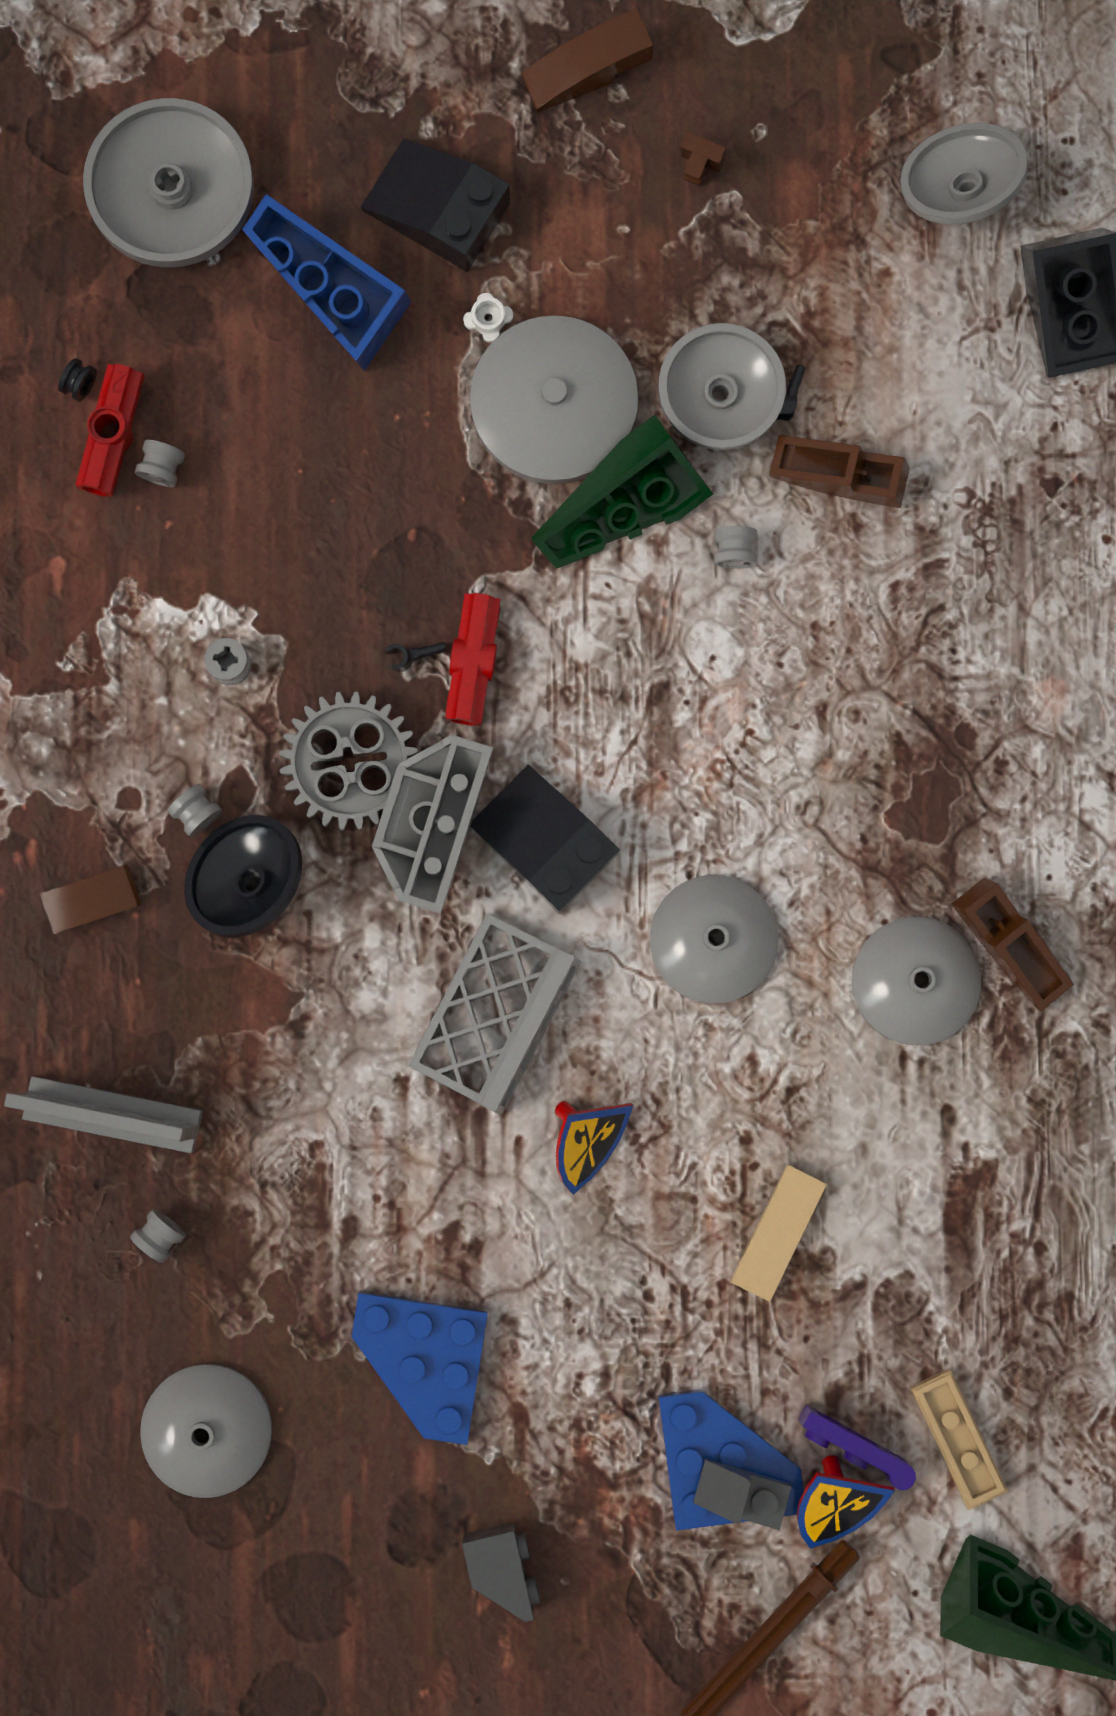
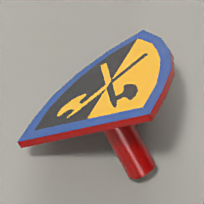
(587, 1141)
(837, 1504)

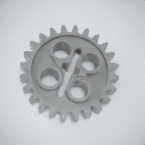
(343, 722)

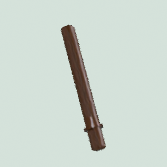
(774, 1630)

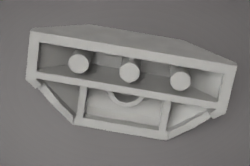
(430, 819)

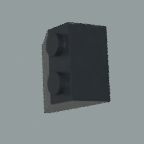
(439, 201)
(1073, 299)
(544, 838)

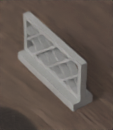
(527, 1031)
(108, 1114)

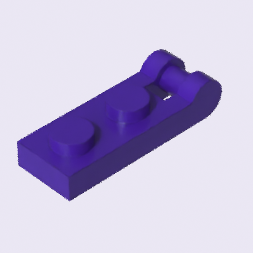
(859, 1449)

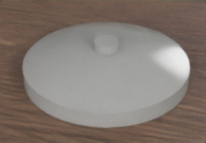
(168, 182)
(553, 398)

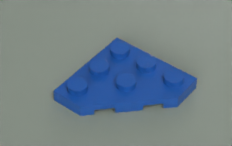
(425, 1359)
(701, 1429)

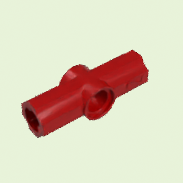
(117, 405)
(473, 659)

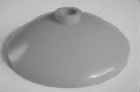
(964, 173)
(726, 360)
(688, 958)
(886, 984)
(230, 1412)

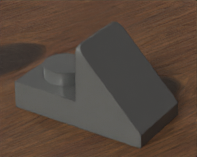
(741, 1494)

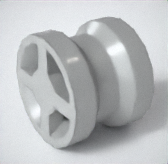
(159, 463)
(735, 547)
(236, 664)
(194, 810)
(157, 1236)

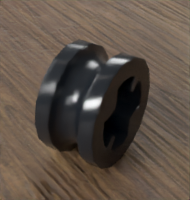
(77, 379)

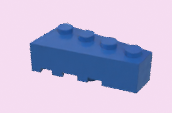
(337, 286)

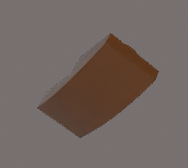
(90, 899)

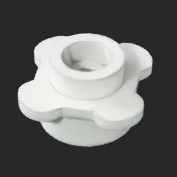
(488, 305)

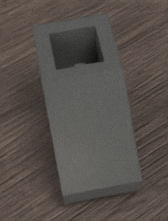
(498, 1569)

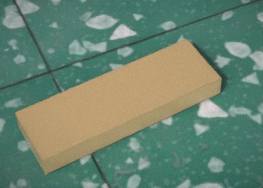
(778, 1232)
(958, 1439)

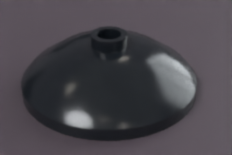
(229, 868)

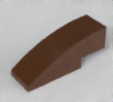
(589, 61)
(840, 470)
(1012, 943)

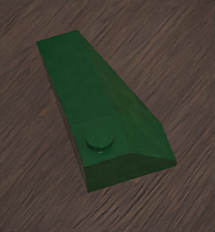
(632, 488)
(1011, 1615)

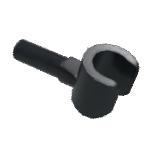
(790, 401)
(413, 654)

